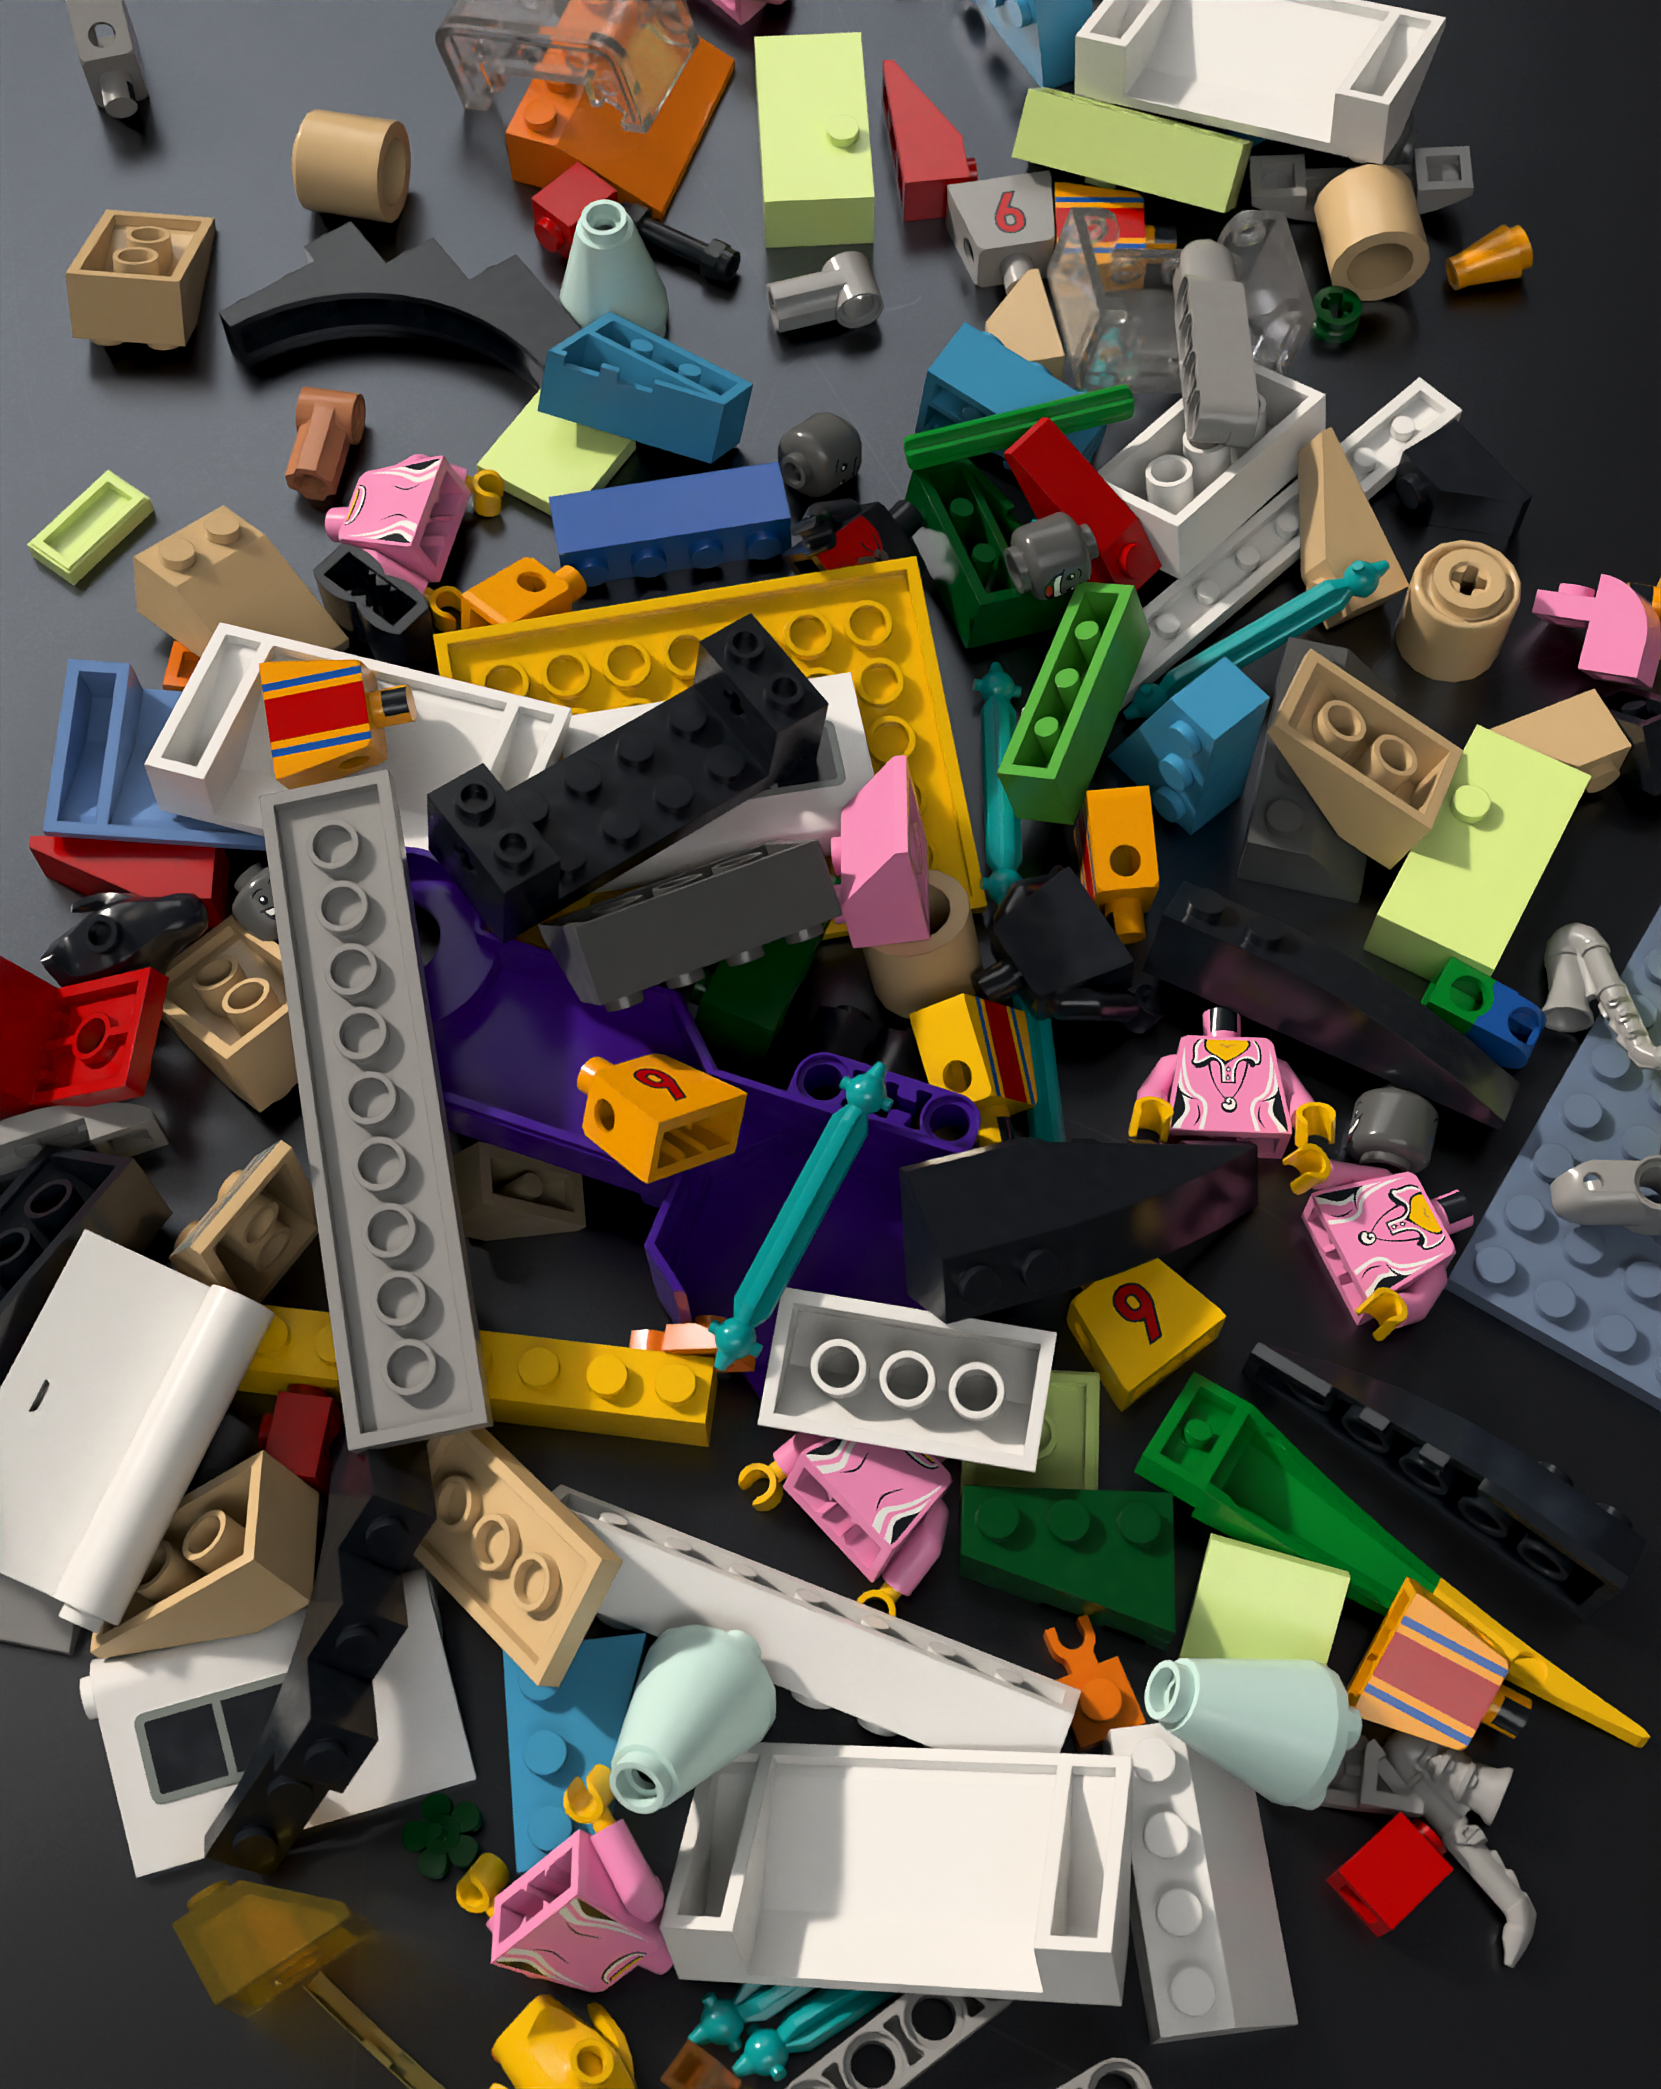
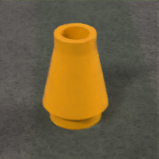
(1491, 259)

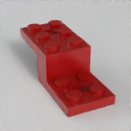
(54, 1034)

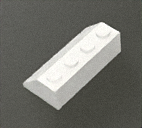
(907, 1379)
(1200, 1895)

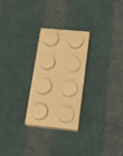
(513, 1554)

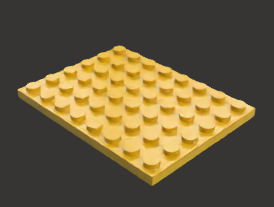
(828, 624)

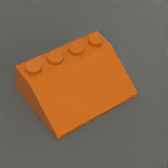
(560, 127)

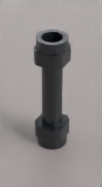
(715, 259)

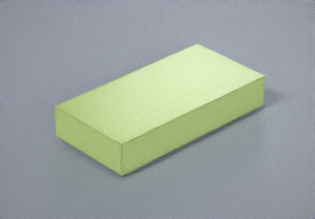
(90, 527)

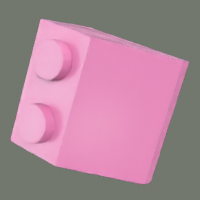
(883, 861)

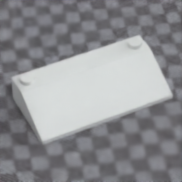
(1271, 69)
(219, 755)
(908, 1873)

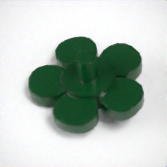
(444, 1835)

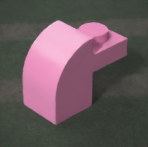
(1620, 627)

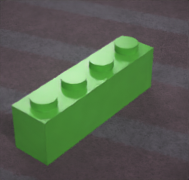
(1074, 703)

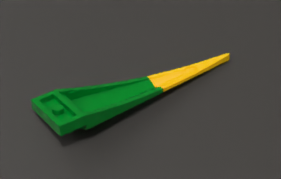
(1270, 1495)

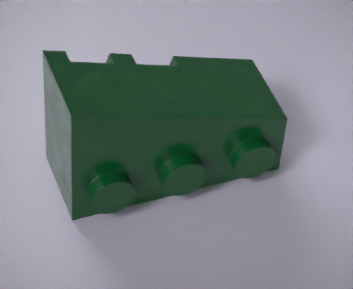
(963, 549)
(748, 1003)
(1076, 1551)

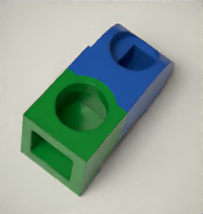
(1486, 1013)

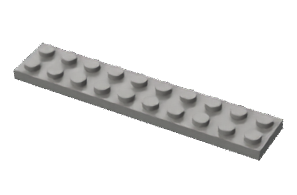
(374, 1115)

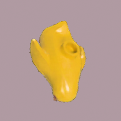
(560, 2051)

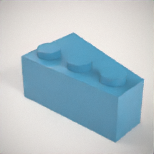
(1040, 34)
(984, 378)
(644, 390)
(1197, 746)
(564, 1735)

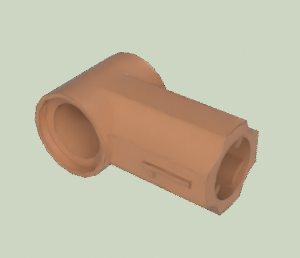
(325, 429)

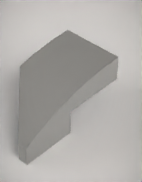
(1370, 1784)

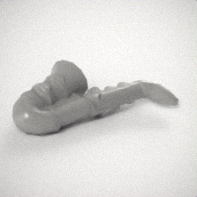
(1583, 971)
(1450, 1787)

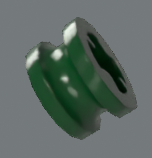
(1348, 308)

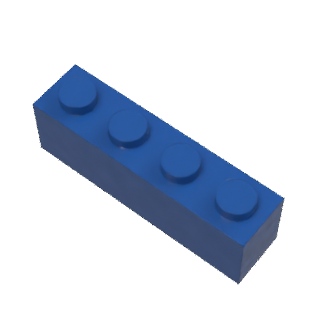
(673, 523)

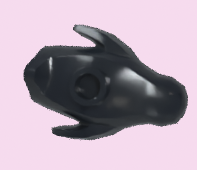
(124, 935)

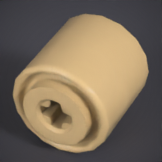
(351, 165)
(1372, 231)
(1457, 611)
(934, 969)

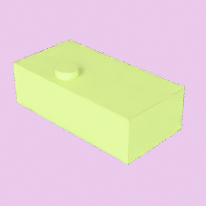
(814, 140)
(1131, 149)
(1480, 859)

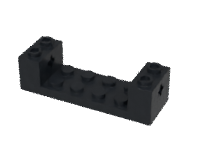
(632, 790)

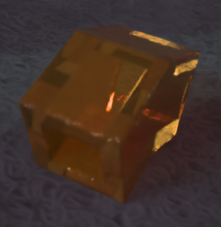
(698, 2070)

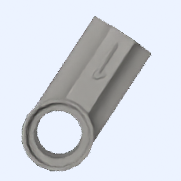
(840, 292)

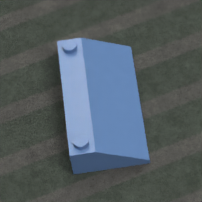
(99, 766)

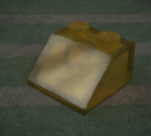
(263, 1940)

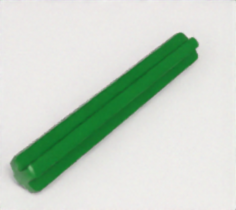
(1005, 428)

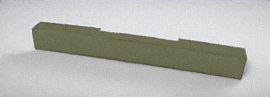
(370, 2034)

